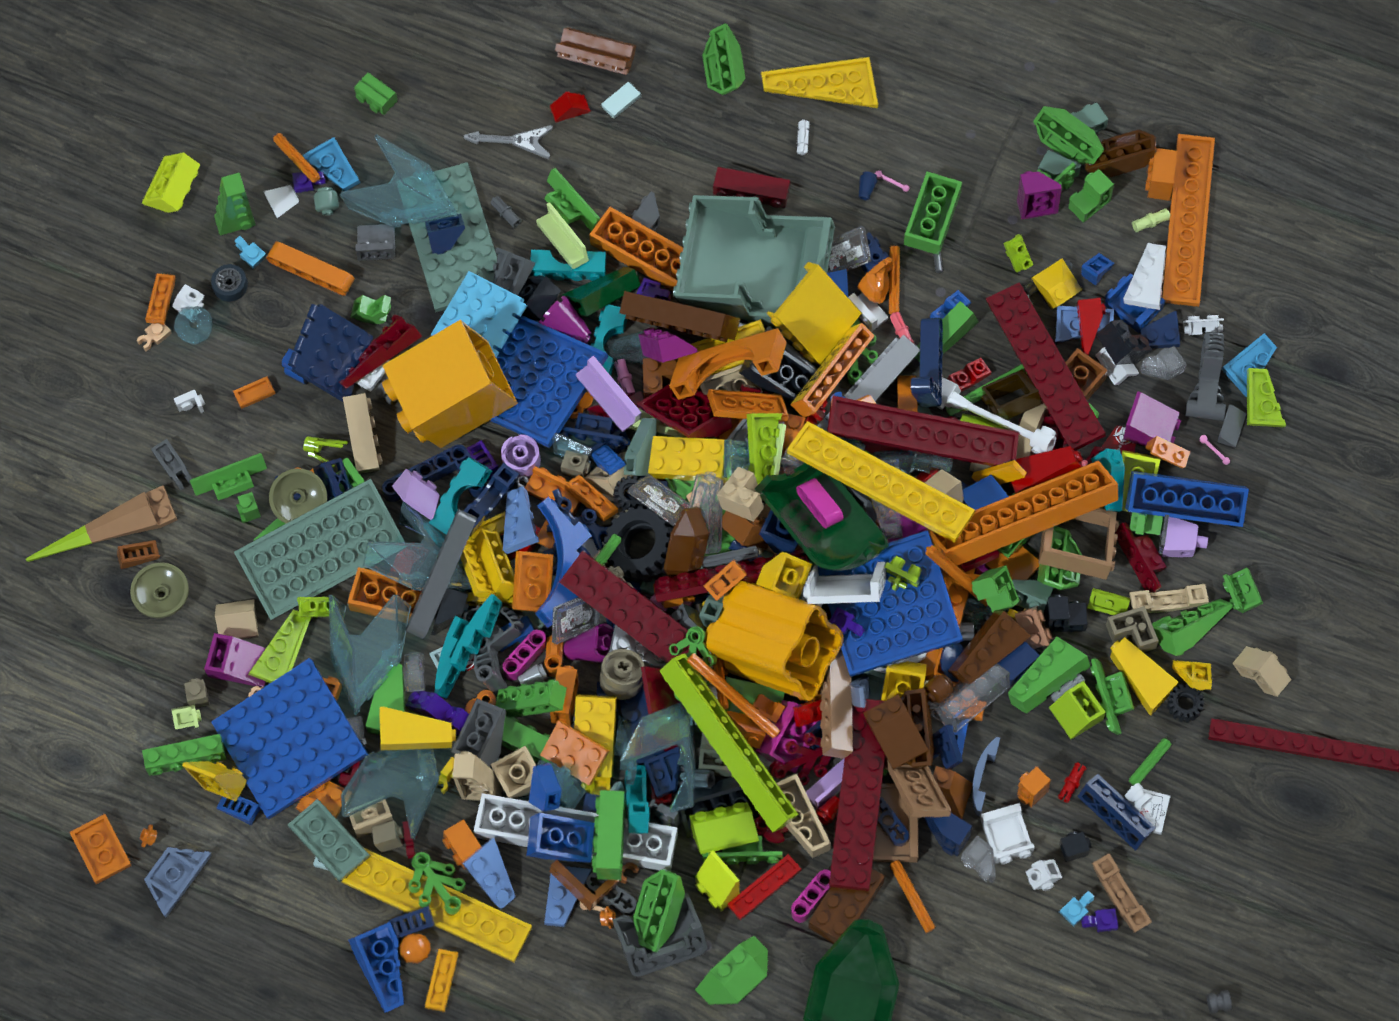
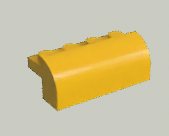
(488, 566)

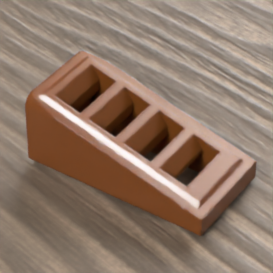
(133, 561)

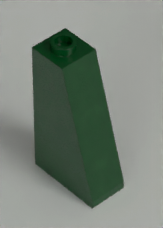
(603, 290)

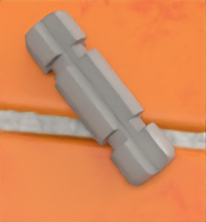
(1067, 686)

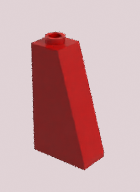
(1046, 466)

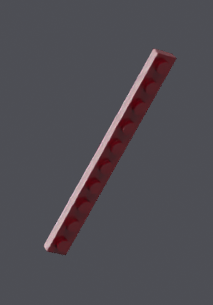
(1304, 745)

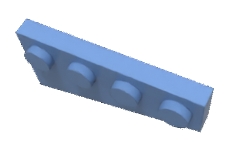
(519, 525)

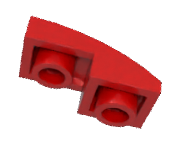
(970, 375)

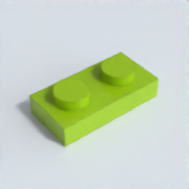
(1108, 602)

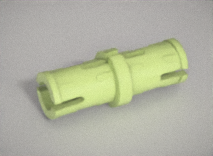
(1151, 220)

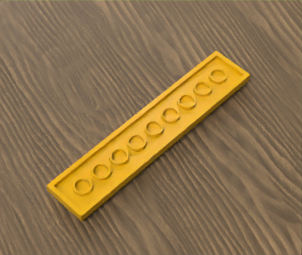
(881, 481)
(474, 922)

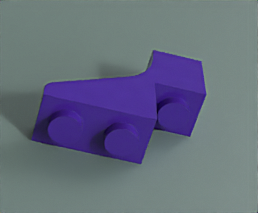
(434, 707)

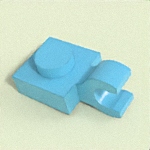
(250, 253)
(1075, 909)

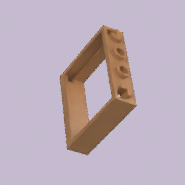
(1079, 563)

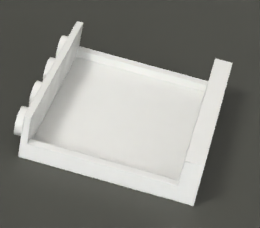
(845, 587)

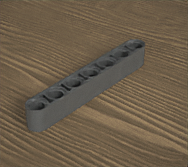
(440, 574)

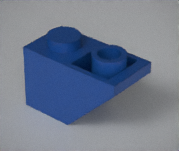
(545, 789)

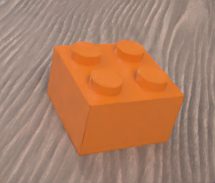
(1161, 174)

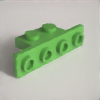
(569, 202)
(229, 479)
(1114, 695)
(748, 852)

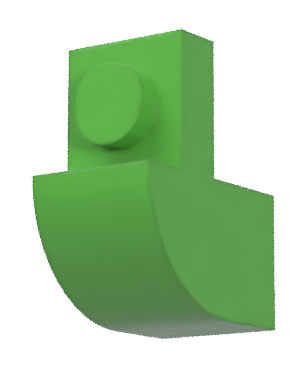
(371, 310)
(1146, 523)

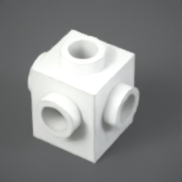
(188, 298)
(1043, 874)

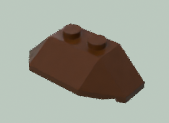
(1124, 153)
(687, 543)
(918, 708)

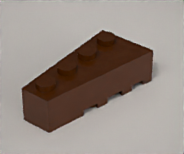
(989, 646)

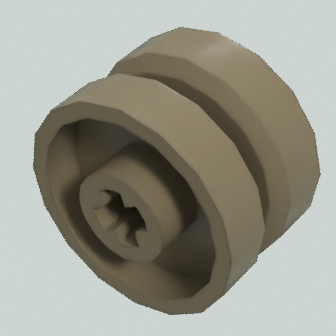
(621, 674)

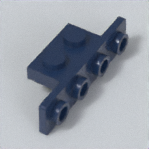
(594, 428)

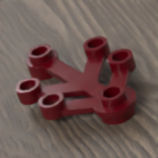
(808, 757)

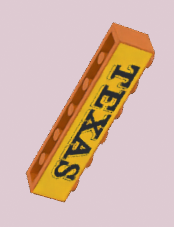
(832, 370)

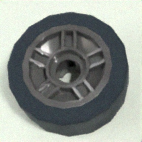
(221, 279)

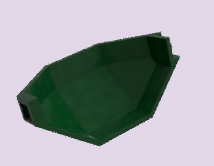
(854, 978)

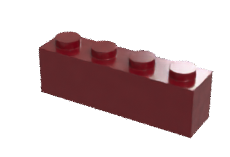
(737, 183)

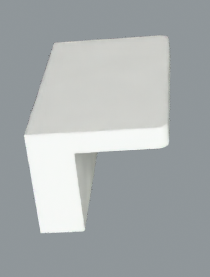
(871, 314)
(1116, 373)

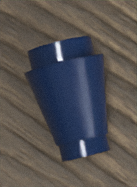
(867, 184)

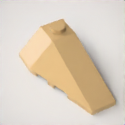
(603, 481)

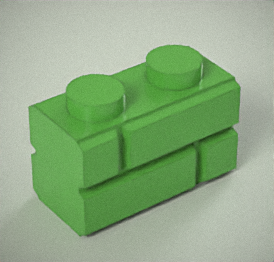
(375, 94)

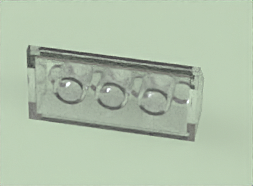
(971, 698)

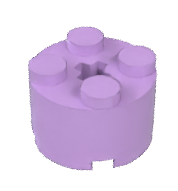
(520, 446)

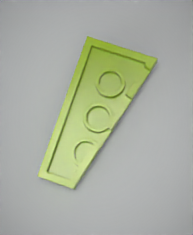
(761, 441)
(282, 650)

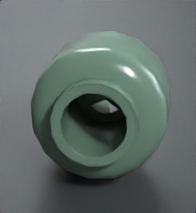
(326, 201)

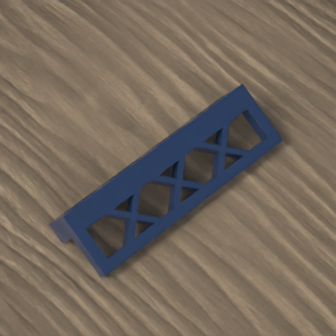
(331, 479)
(1118, 809)

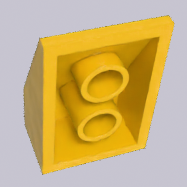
(217, 778)

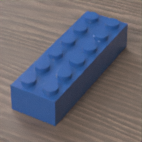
(1187, 498)

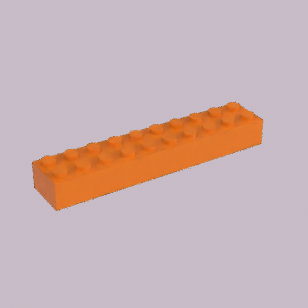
(1030, 512)

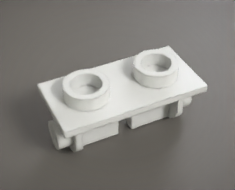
(1195, 325)

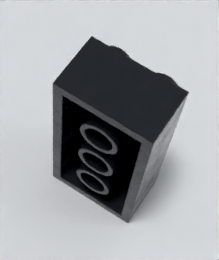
(786, 382)

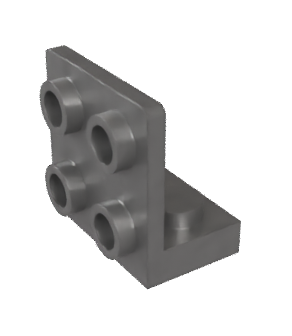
(375, 242)

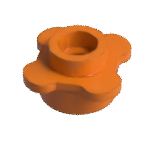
(148, 836)
(606, 917)

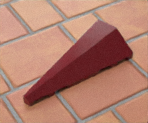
(388, 344)

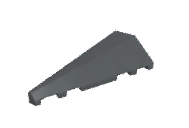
(511, 271)

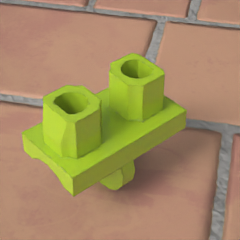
(1018, 253)
(895, 569)
(313, 606)

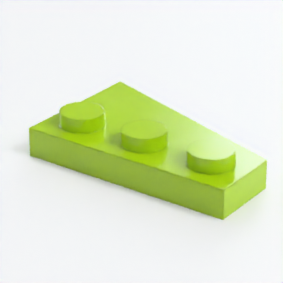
(1261, 401)

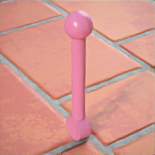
(879, 175)
(1203, 439)

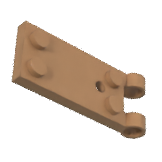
(919, 791)

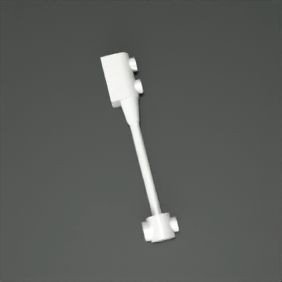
(1040, 440)

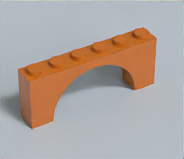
(763, 348)

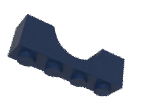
(493, 493)

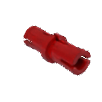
(1072, 782)

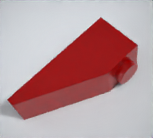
(1089, 317)

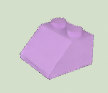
(417, 493)

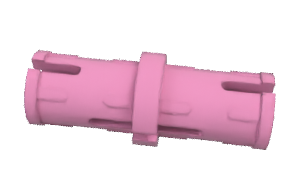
(624, 377)

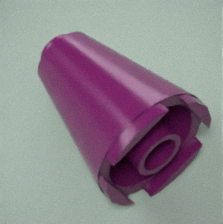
(565, 319)
(590, 645)

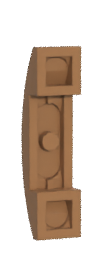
(1120, 893)

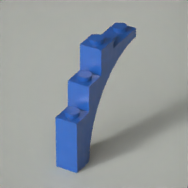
(567, 540)

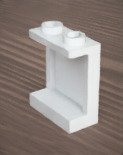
(1007, 834)

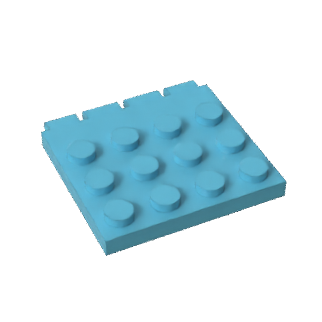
(484, 308)

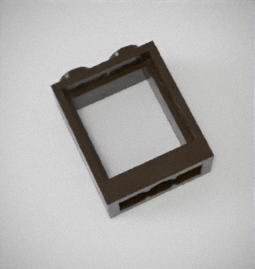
(1006, 385)

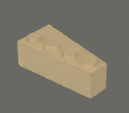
(361, 433)
(474, 777)
(806, 825)

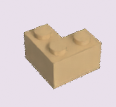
(739, 495)
(1262, 668)

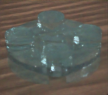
(190, 334)

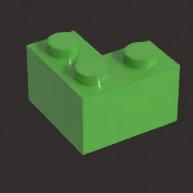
(1093, 196)
(996, 588)

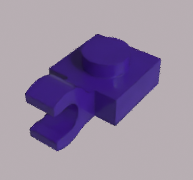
(303, 183)
(653, 289)
(845, 622)
(1104, 920)

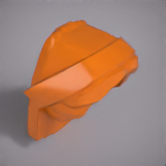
(876, 282)

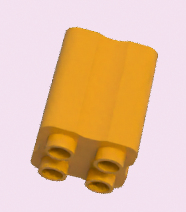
(774, 640)

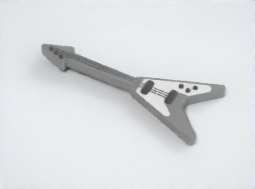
(525, 140)

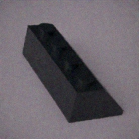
(722, 794)

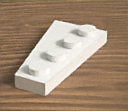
(1147, 281)

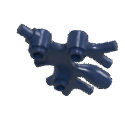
(594, 529)

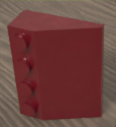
(689, 415)
(657, 693)

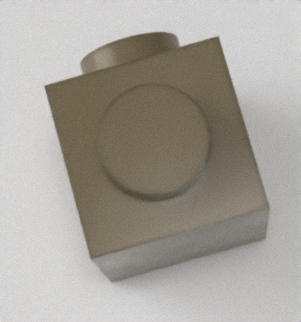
(575, 464)
(196, 693)
(388, 836)

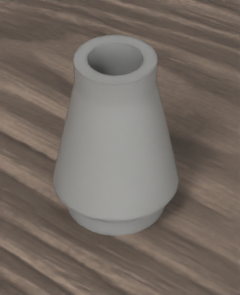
(534, 674)

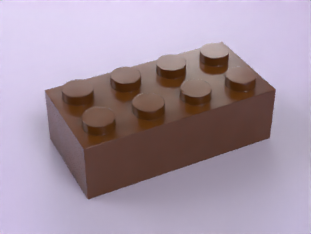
(842, 907)

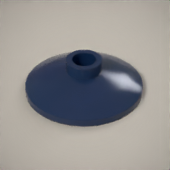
(948, 657)

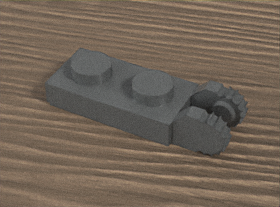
(171, 462)

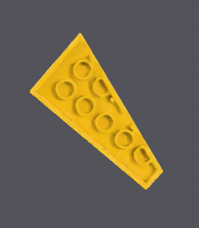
(834, 81)

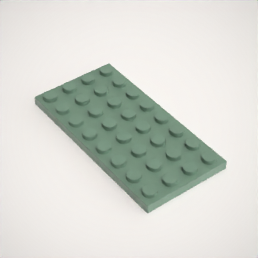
(471, 251)
(316, 548)

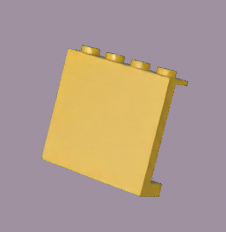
(815, 315)

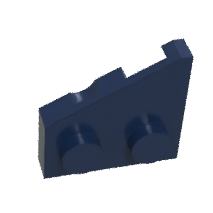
(1163, 332)
(664, 772)

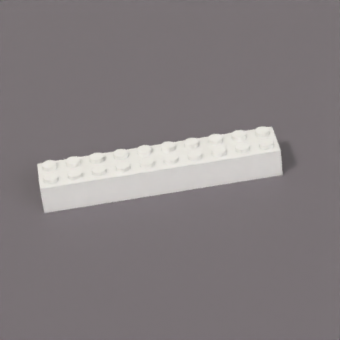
(510, 819)

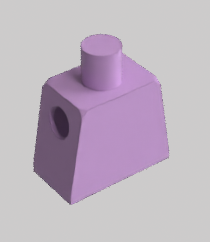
(1182, 539)

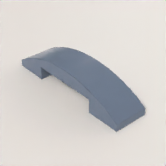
(860, 691)
(988, 754)

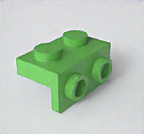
(1242, 590)

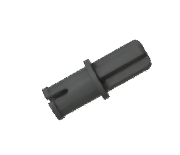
(505, 211)

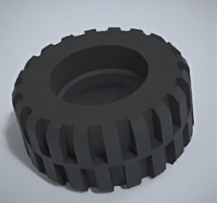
(629, 525)

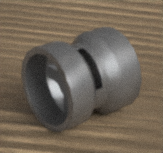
(1219, 1002)

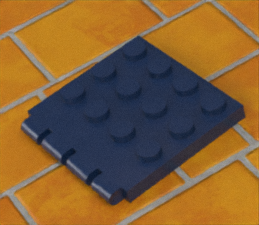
(328, 350)

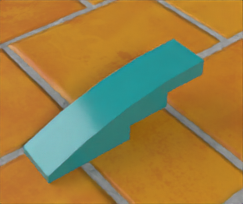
(479, 627)
(446, 673)

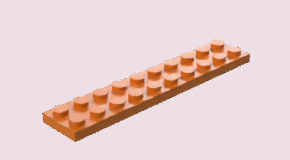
(1188, 220)

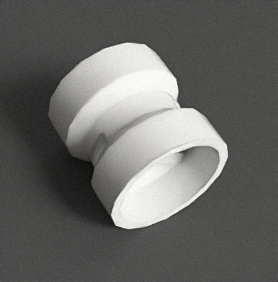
(1137, 795)

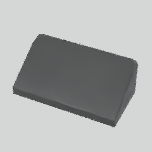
(1231, 426)

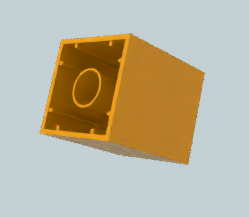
(448, 385)

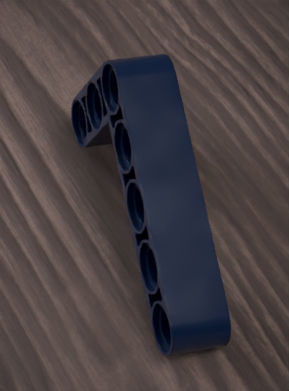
(928, 387)
(436, 471)

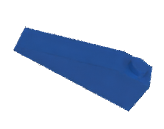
(379, 961)

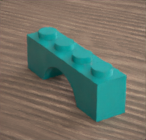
(547, 266)
(611, 324)
(471, 475)
(636, 803)

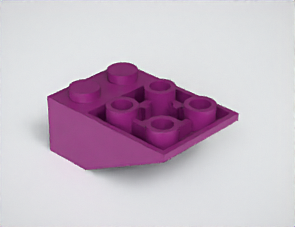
(233, 660)

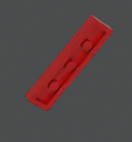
(764, 887)

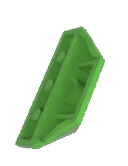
(723, 61)
(1067, 135)
(1058, 577)
(658, 909)
(735, 974)

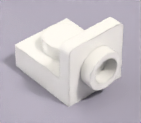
(188, 400)

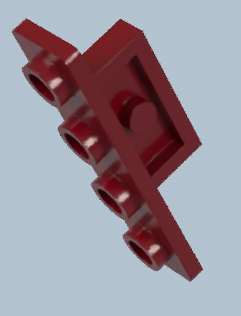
(1142, 557)

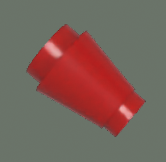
(828, 811)

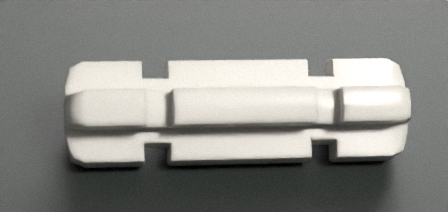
(803, 136)

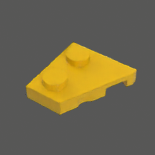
(1195, 674)

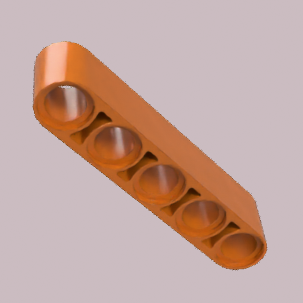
(310, 268)

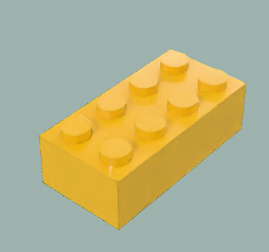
(686, 457)
(597, 720)

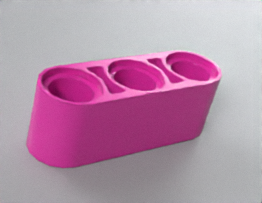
(819, 503)
(528, 646)
(809, 905)

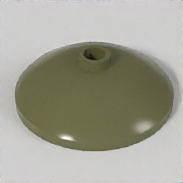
(291, 482)
(159, 579)

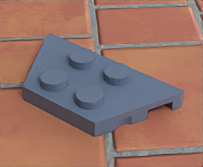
(174, 875)

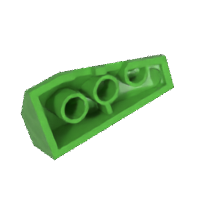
(1185, 631)

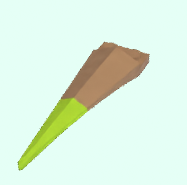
(137, 515)

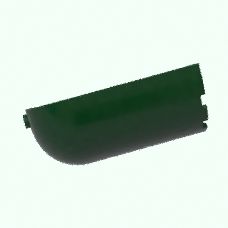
(838, 547)

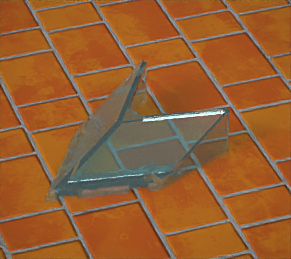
(409, 197)
(412, 562)
(367, 658)
(663, 730)
(394, 773)

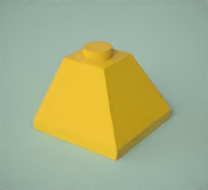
(1056, 284)
(785, 575)
(903, 677)

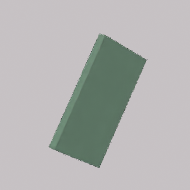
(328, 840)

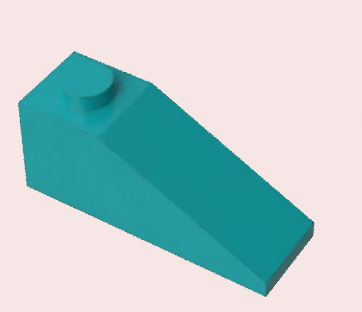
(1113, 463)

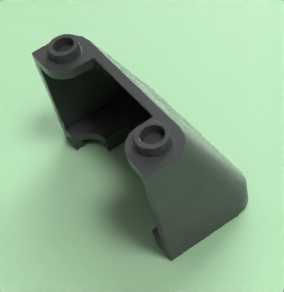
(683, 944)

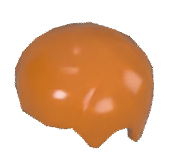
(414, 948)

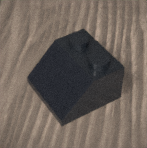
(538, 295)

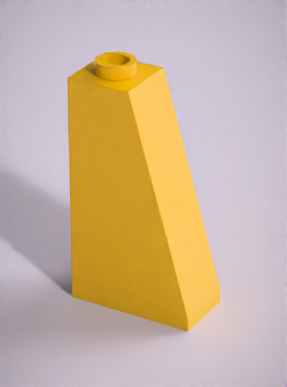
(1144, 676)
(411, 731)

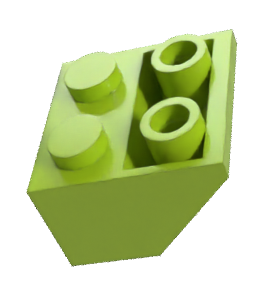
(1077, 710)

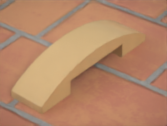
(1031, 421)
(1170, 600)

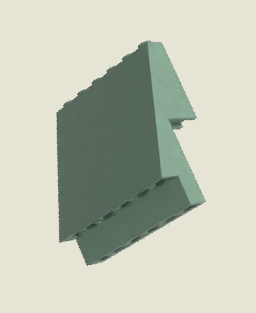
(744, 259)

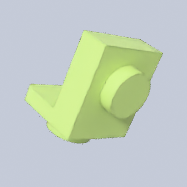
(186, 717)

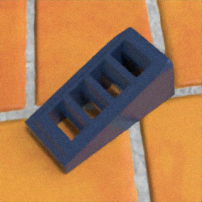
(400, 926)

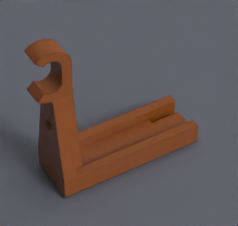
(588, 899)

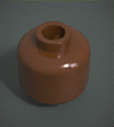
(938, 688)

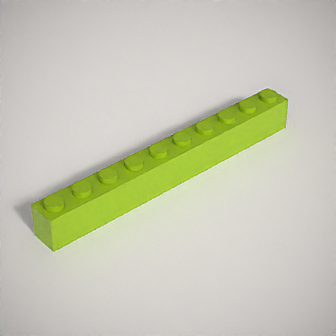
(728, 743)

